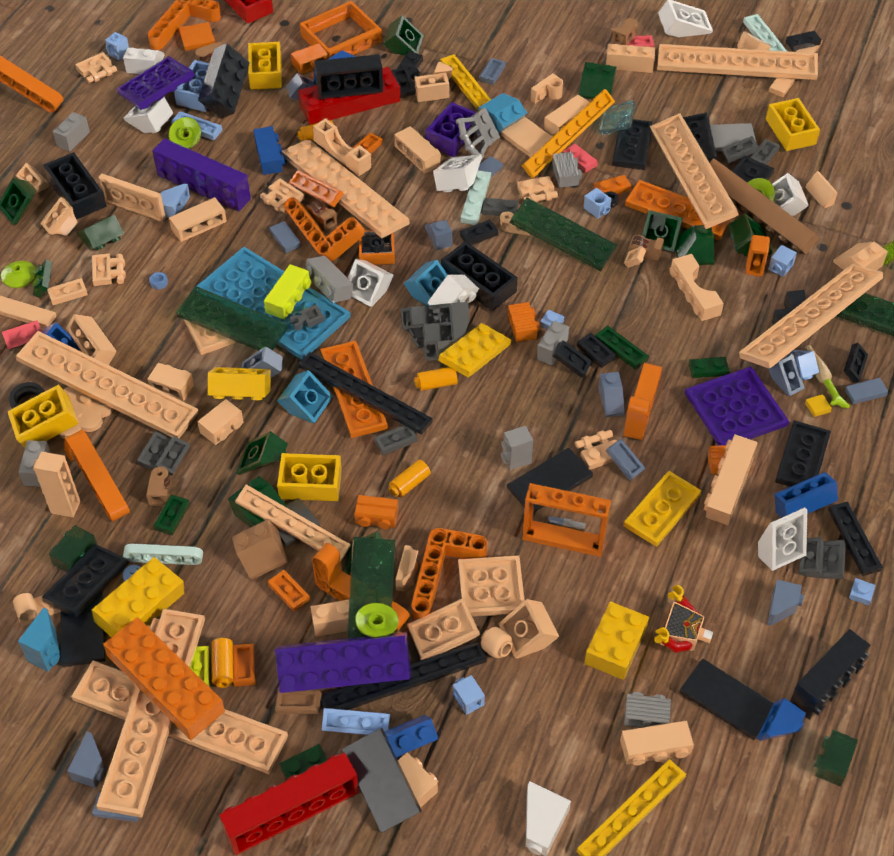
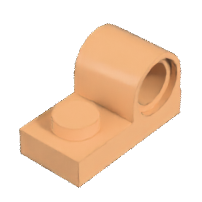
(550, 87)
(29, 608)

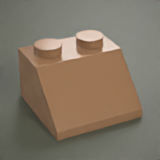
(260, 549)

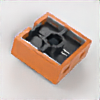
(377, 249)

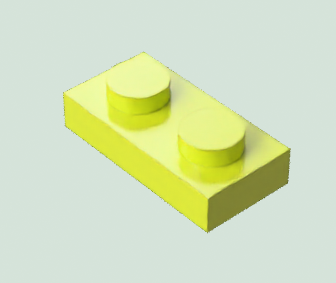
(201, 663)

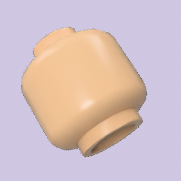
(496, 642)

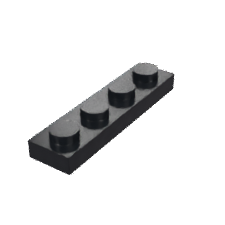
(855, 538)

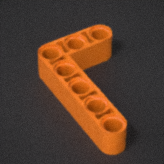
(176, 17)
(29, 86)
(332, 245)
(641, 404)
(80, 448)
(445, 547)
(336, 583)

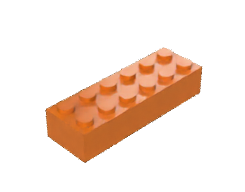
(164, 678)

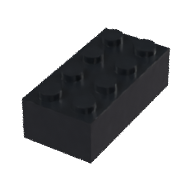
(349, 76)
(223, 81)
(75, 184)
(492, 279)
(830, 674)

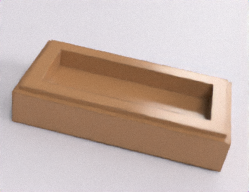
(298, 702)

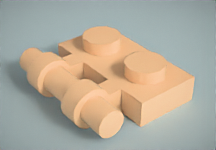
(94, 64)
(537, 189)
(282, 191)
(102, 270)
(596, 456)

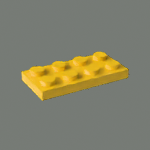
(474, 350)
(662, 508)

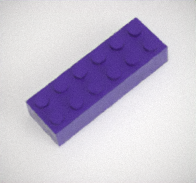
(201, 174)
(342, 662)

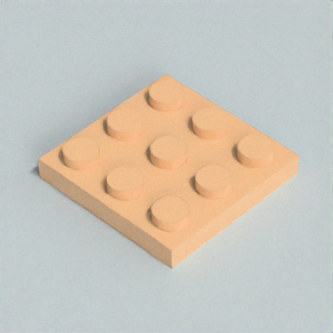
(491, 584)

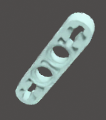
(164, 553)

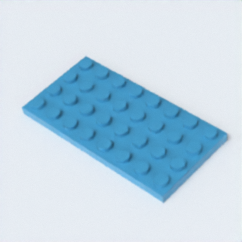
(248, 281)

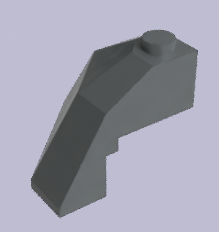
(435, 326)

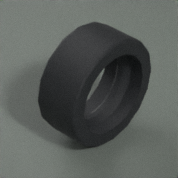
(22, 390)

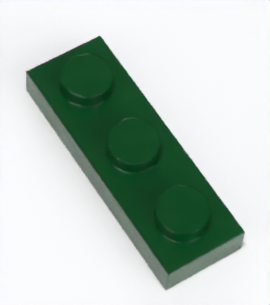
(622, 347)

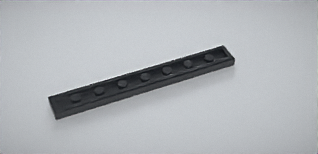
(366, 393)
(421, 673)

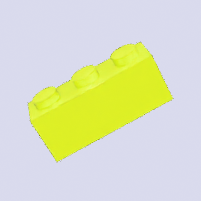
(287, 292)

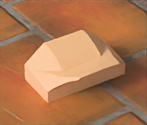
(749, 41)
(60, 218)
(407, 569)

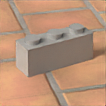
(329, 279)

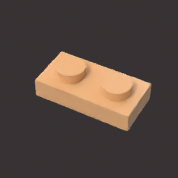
(67, 291)

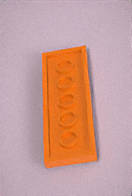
(654, 198)
(358, 416)

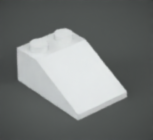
(683, 20)
(457, 173)
(784, 540)

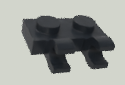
(403, 77)

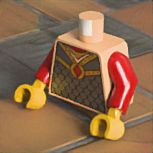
(683, 625)

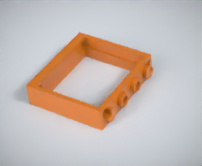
(352, 46)
(560, 536)

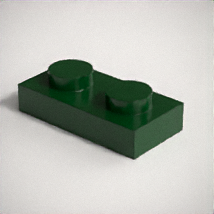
(42, 279)
(708, 367)
(171, 514)
(301, 762)

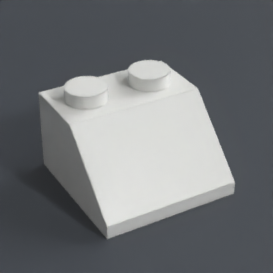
(139, 60)
(151, 118)
(789, 195)
(369, 281)
(454, 290)

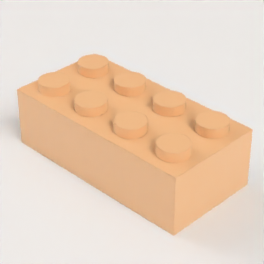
(731, 479)

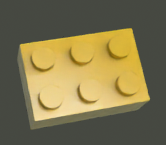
(265, 65)
(792, 124)
(239, 383)
(43, 416)
(309, 477)
(616, 640)

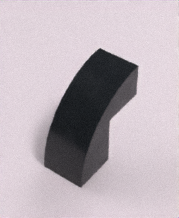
(791, 301)

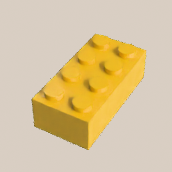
(140, 596)

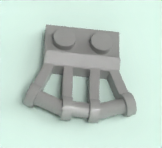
(484, 129)

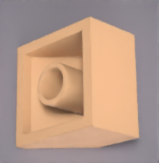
(863, 254)
(529, 628)

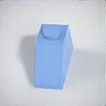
(175, 199)
(806, 363)

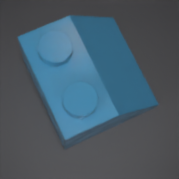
(504, 111)
(426, 281)
(305, 397)
(41, 642)

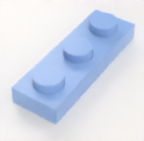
(208, 129)
(354, 721)

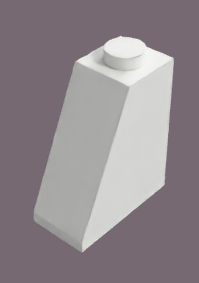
(543, 818)

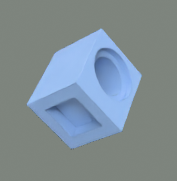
(116, 45)
(597, 203)
(782, 260)
(468, 694)

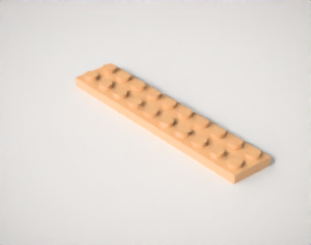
(738, 61)
(694, 171)
(357, 196)
(810, 315)
(107, 385)
(146, 727)
(228, 736)

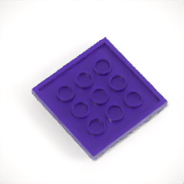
(155, 82)
(736, 406)

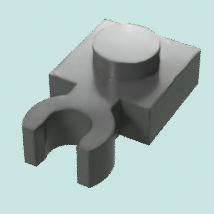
(309, 316)

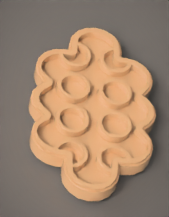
(88, 412)

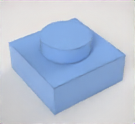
(549, 317)
(862, 591)

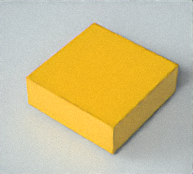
(818, 405)

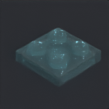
(617, 117)

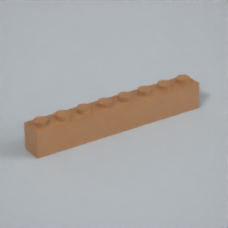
(765, 210)

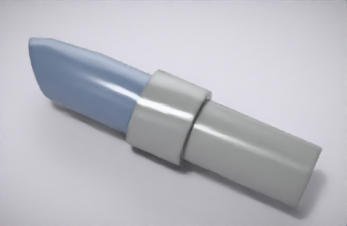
(567, 523)

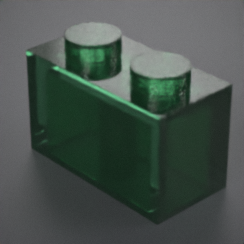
(71, 548)
(836, 757)

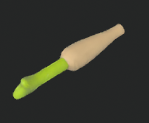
(824, 376)

